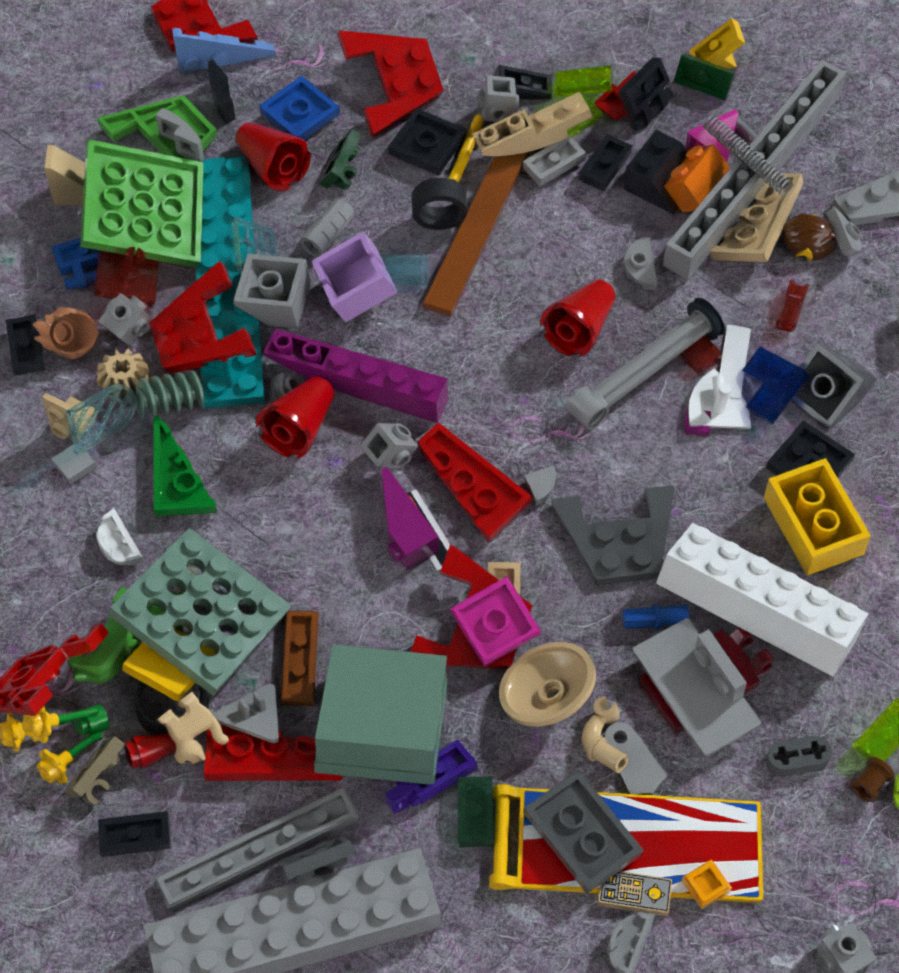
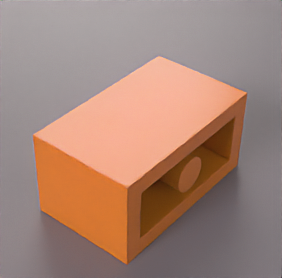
(696, 176)

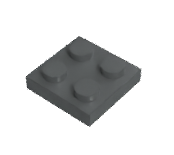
(328, 854)

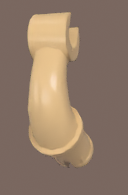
(595, 744)

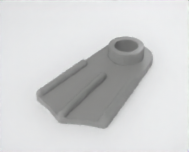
(642, 771)

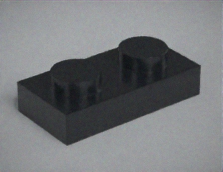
(605, 162)
(24, 349)
(134, 834)

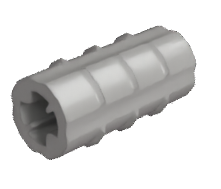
(327, 227)

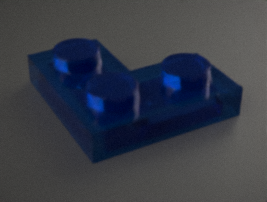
(779, 383)

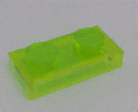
(583, 80)
(882, 735)

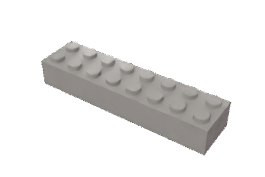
(301, 921)

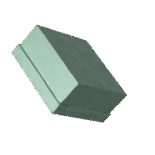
(381, 714)

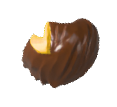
(809, 237)

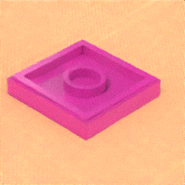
(495, 621)

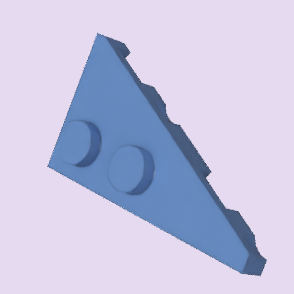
(196, 51)

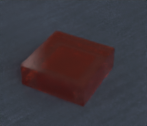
(701, 355)

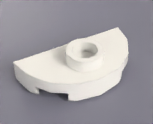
(116, 542)

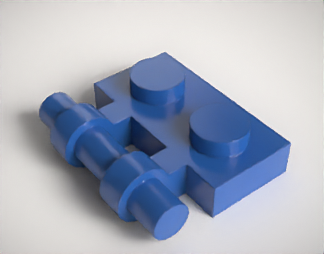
(73, 258)

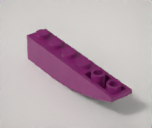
(362, 375)

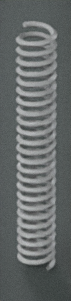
(710, 129)

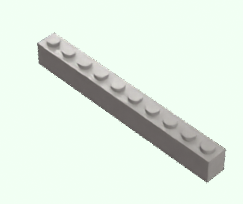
(740, 184)

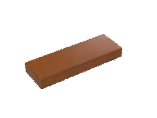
(299, 658)

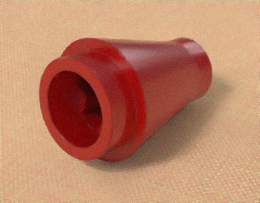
(148, 749)

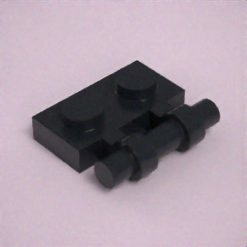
(643, 88)

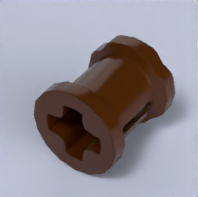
(871, 779)

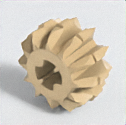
(123, 370)

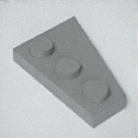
(871, 201)

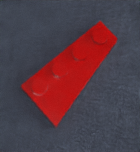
(475, 483)
(259, 760)

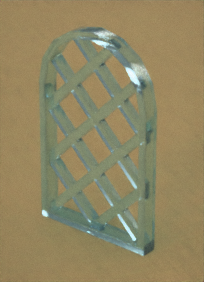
(80, 447)

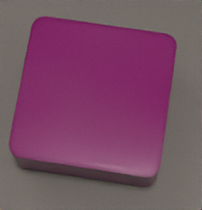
(696, 430)

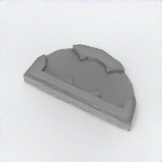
(846, 233)
(640, 264)
(628, 941)

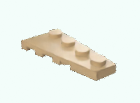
(759, 225)

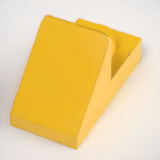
(720, 45)

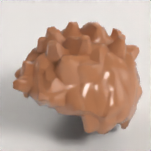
(67, 332)

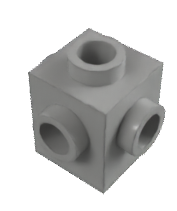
(496, 104)
(126, 318)
(389, 445)
(845, 950)

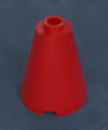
(274, 154)
(578, 318)
(296, 417)

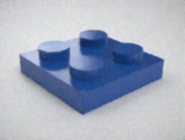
(299, 109)

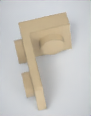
(57, 416)

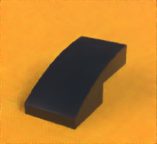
(221, 92)

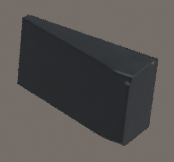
(528, 84)

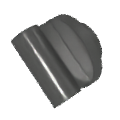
(281, 385)

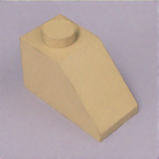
(64, 176)

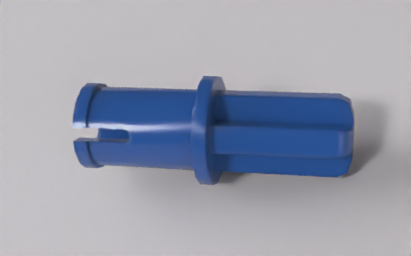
(654, 616)

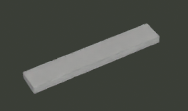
(256, 849)

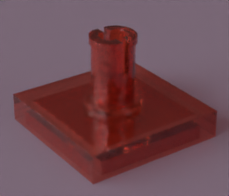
(126, 275)

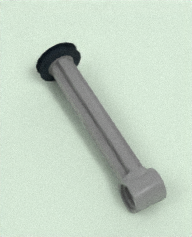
(593, 404)

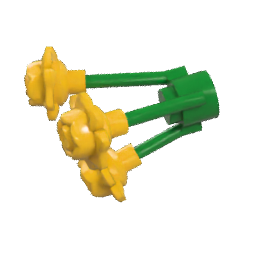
(53, 766)

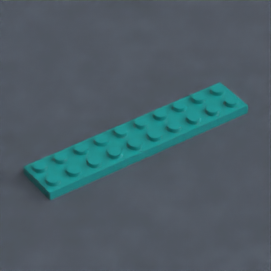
(225, 197)

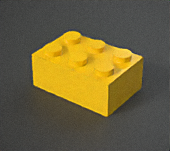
(816, 516)

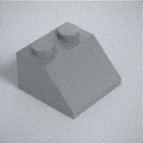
(273, 289)

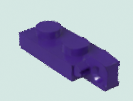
(452, 763)

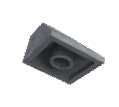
(833, 385)

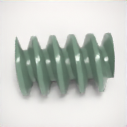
(168, 392)

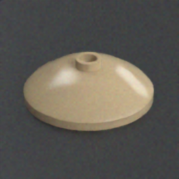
(547, 684)

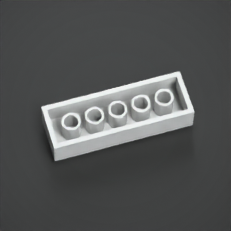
(762, 598)

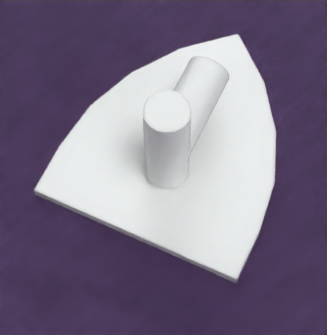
(713, 396)

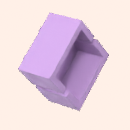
(354, 277)

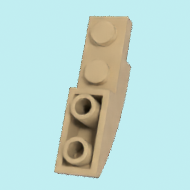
(529, 133)

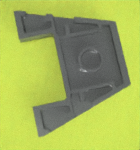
(619, 548)

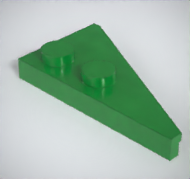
(176, 484)

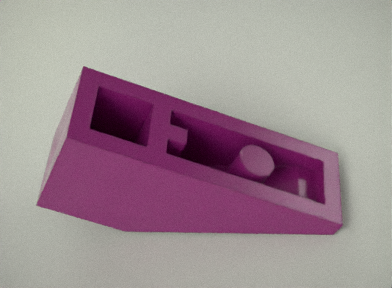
(409, 532)

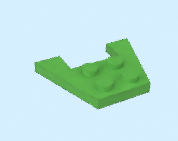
(144, 119)

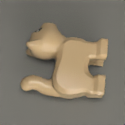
(185, 728)

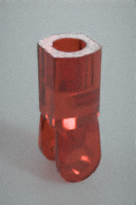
(791, 306)

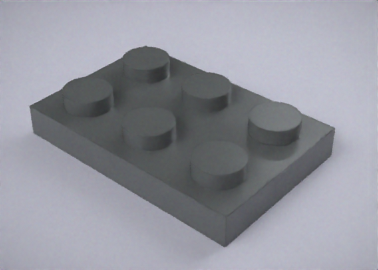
(583, 831)

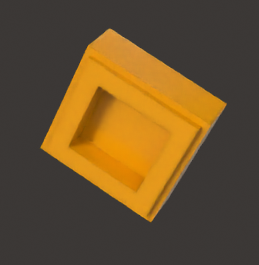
(706, 884)

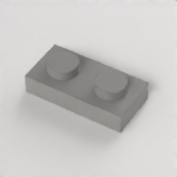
(554, 161)

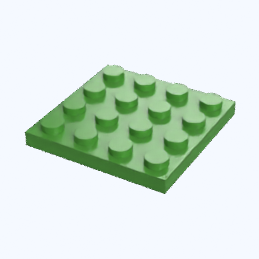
(142, 203)

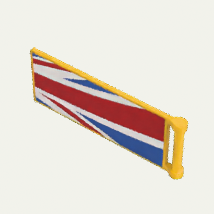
(671, 830)

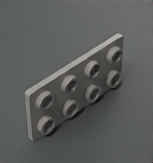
(698, 685)

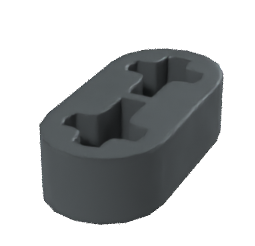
(798, 751)

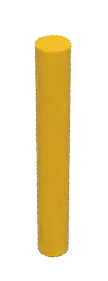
(466, 149)

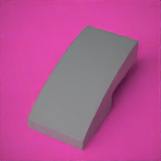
(185, 138)

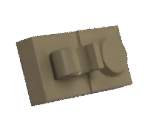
(103, 758)

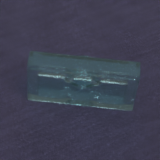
(407, 268)

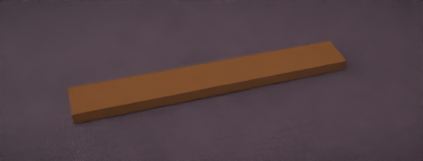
(474, 234)

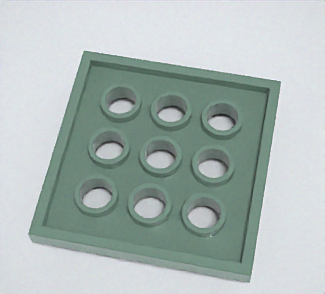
(204, 630)

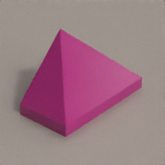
(701, 137)

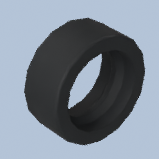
(439, 190)

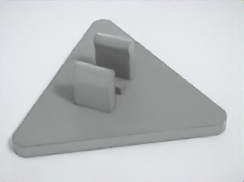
(253, 714)

